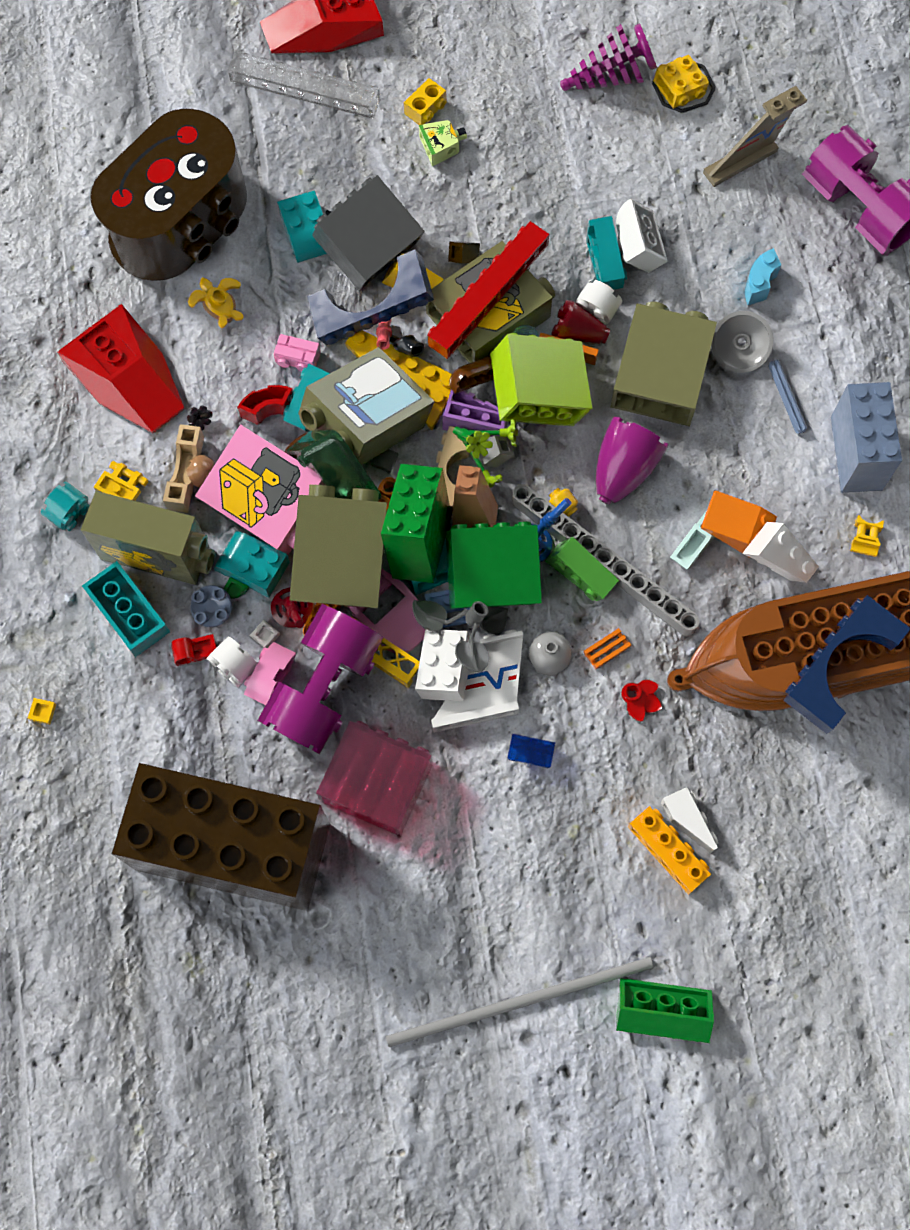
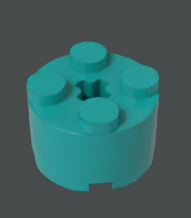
(65, 506)

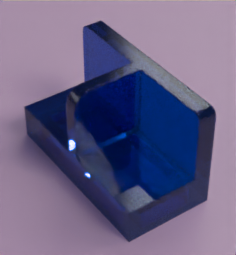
(531, 751)

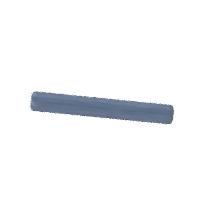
(787, 396)

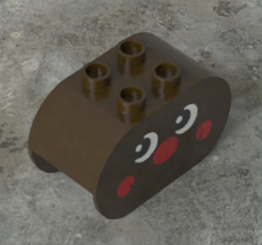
(171, 195)

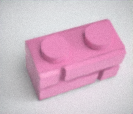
(296, 352)

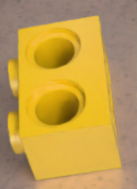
(428, 98)

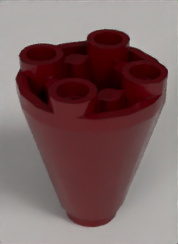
(579, 325)

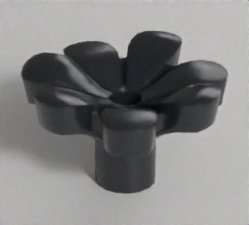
(199, 417)

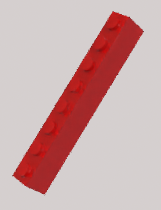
(488, 289)

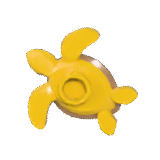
(217, 300)

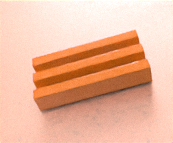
(621, 638)

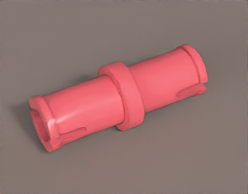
(384, 333)

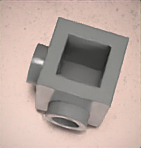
(498, 453)

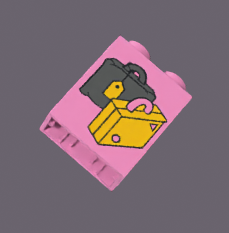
(258, 488)

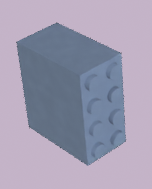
(866, 437)

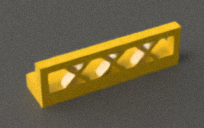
(390, 669)

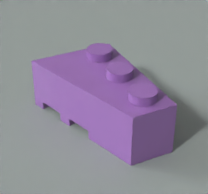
(471, 413)

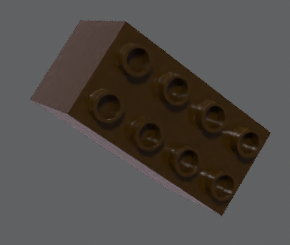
(222, 836)

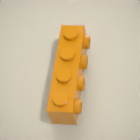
(669, 850)

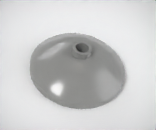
(755, 350)

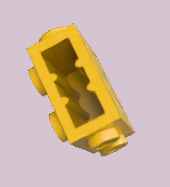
(681, 81)

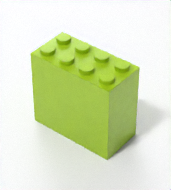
(540, 380)

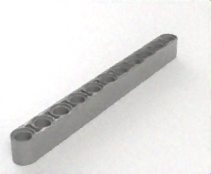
(615, 562)

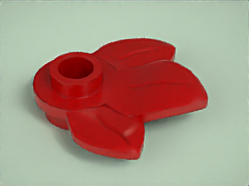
(643, 701)

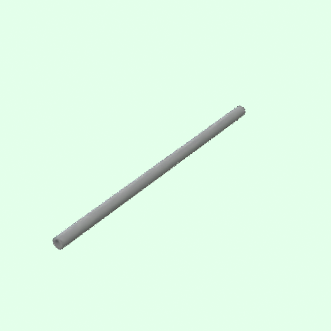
(519, 1002)

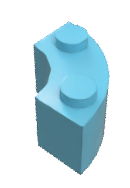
(762, 272)

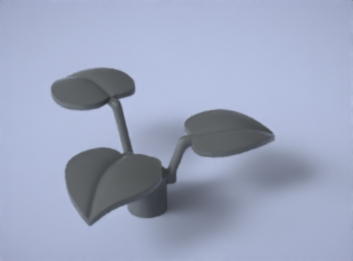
(471, 655)

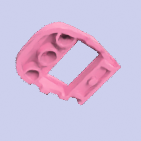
(399, 623)

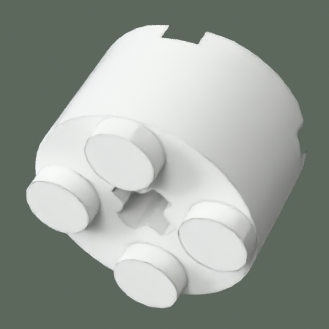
(599, 301)
(232, 661)

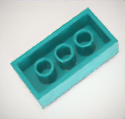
(126, 609)

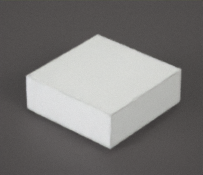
(264, 634)

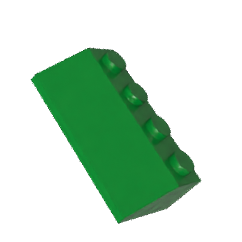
(665, 1010)

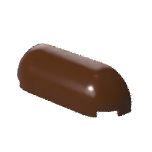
(471, 375)

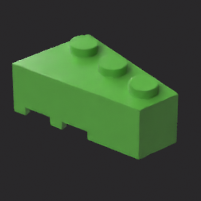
(582, 569)

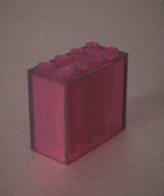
(375, 777)

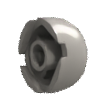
(550, 653)

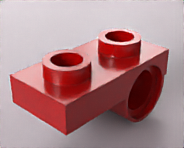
(192, 650)

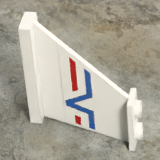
(490, 692)

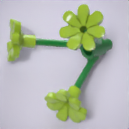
(477, 442)

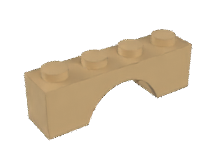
(452, 451)
(180, 488)

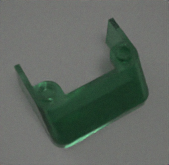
(332, 461)

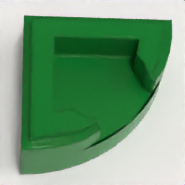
(235, 588)

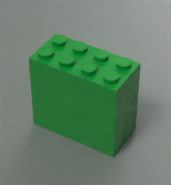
(416, 523)
(493, 565)

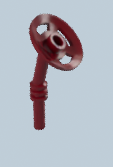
(292, 610)

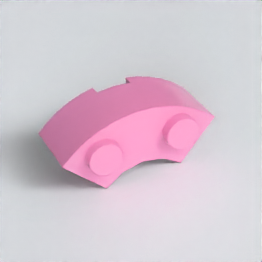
(272, 668)

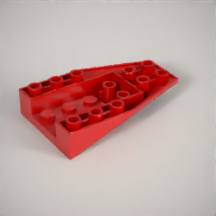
(321, 25)
(124, 370)

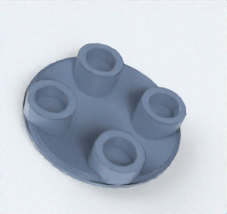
(210, 606)

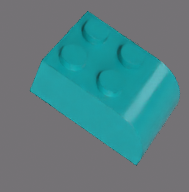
(299, 218)
(252, 563)

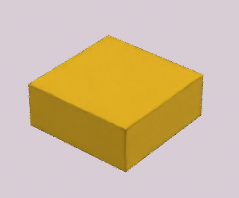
(41, 711)

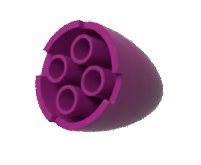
(626, 459)

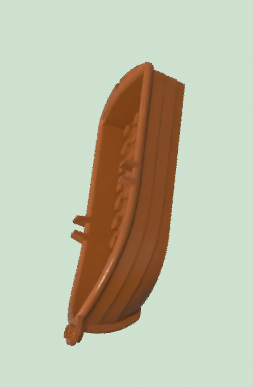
(764, 647)

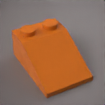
(735, 520)

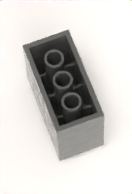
(367, 232)

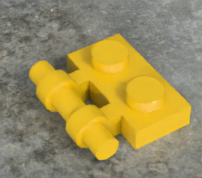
(115, 486)

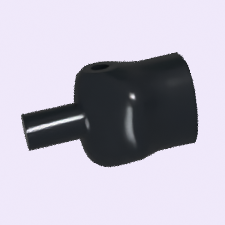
(407, 345)

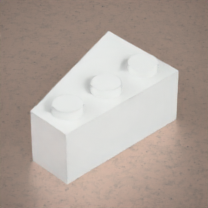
(782, 553)

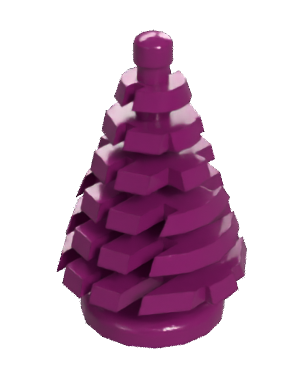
(640, 49)

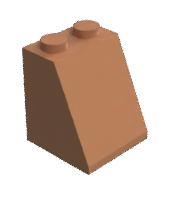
(473, 499)

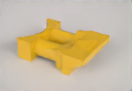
(866, 544)

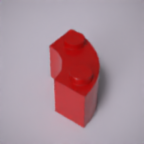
(264, 403)

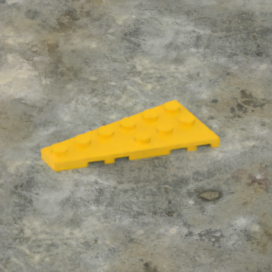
(426, 375)

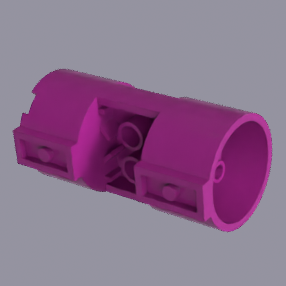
(844, 166)
(340, 643)

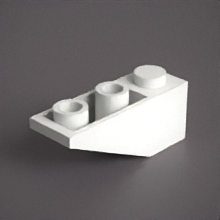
(685, 815)

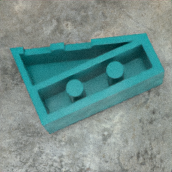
(605, 252)
(308, 376)

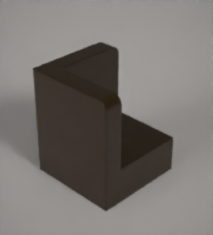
(463, 251)

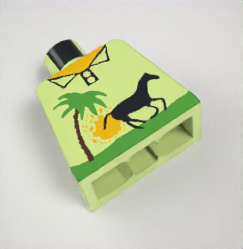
(440, 140)

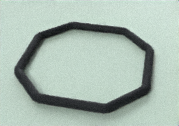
(694, 106)

